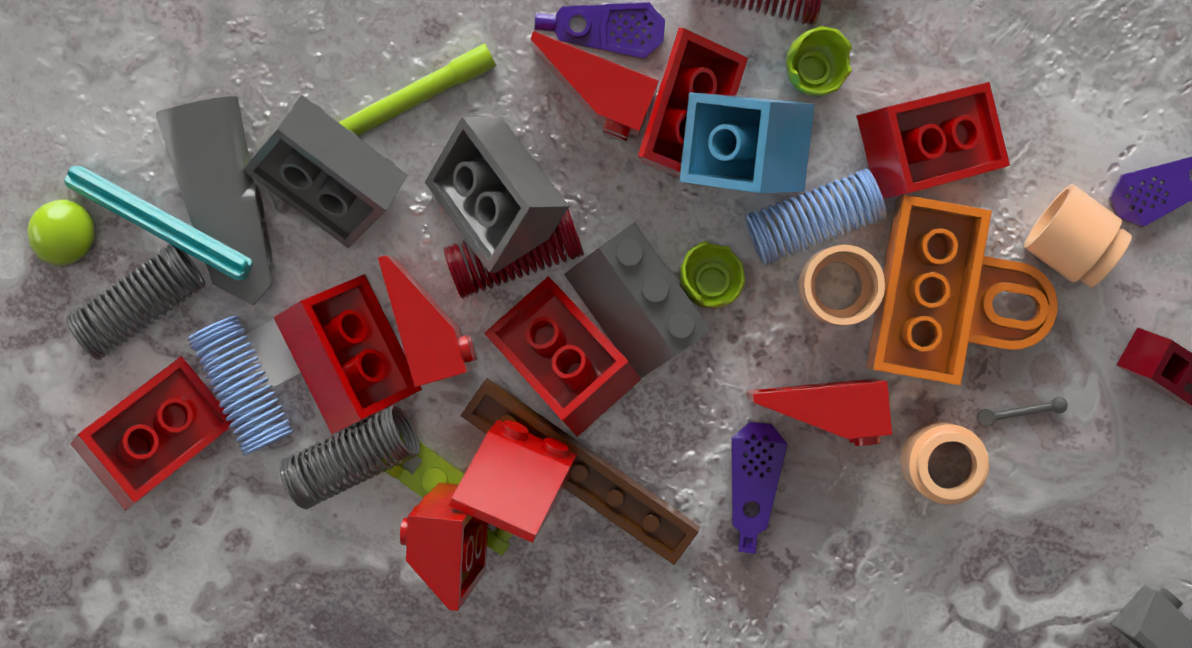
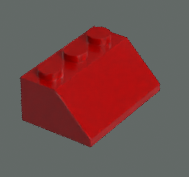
(693, 67)
(347, 353)
(445, 546)

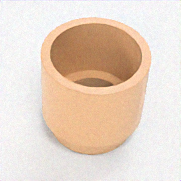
(1078, 237)
(870, 285)
(918, 449)

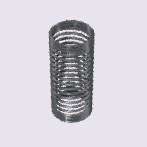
(95, 339)
(310, 475)

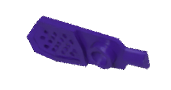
(600, 26)
(1175, 183)
(753, 487)

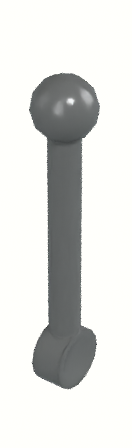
(987, 417)

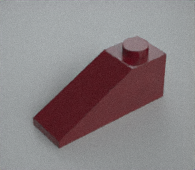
(1159, 365)

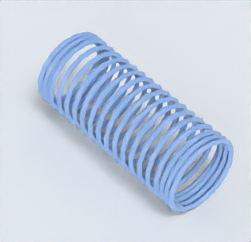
(868, 205)
(214, 335)

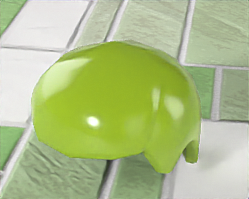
(819, 61)
(61, 232)
(712, 275)

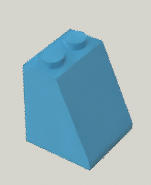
(746, 143)

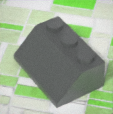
(325, 172)
(495, 191)
(637, 301)
(1154, 620)

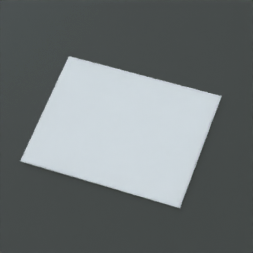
(272, 354)

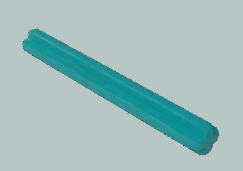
(158, 223)

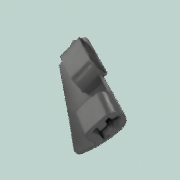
(222, 201)

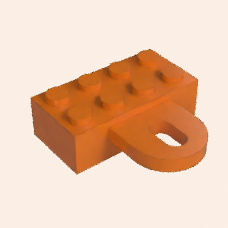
(944, 293)

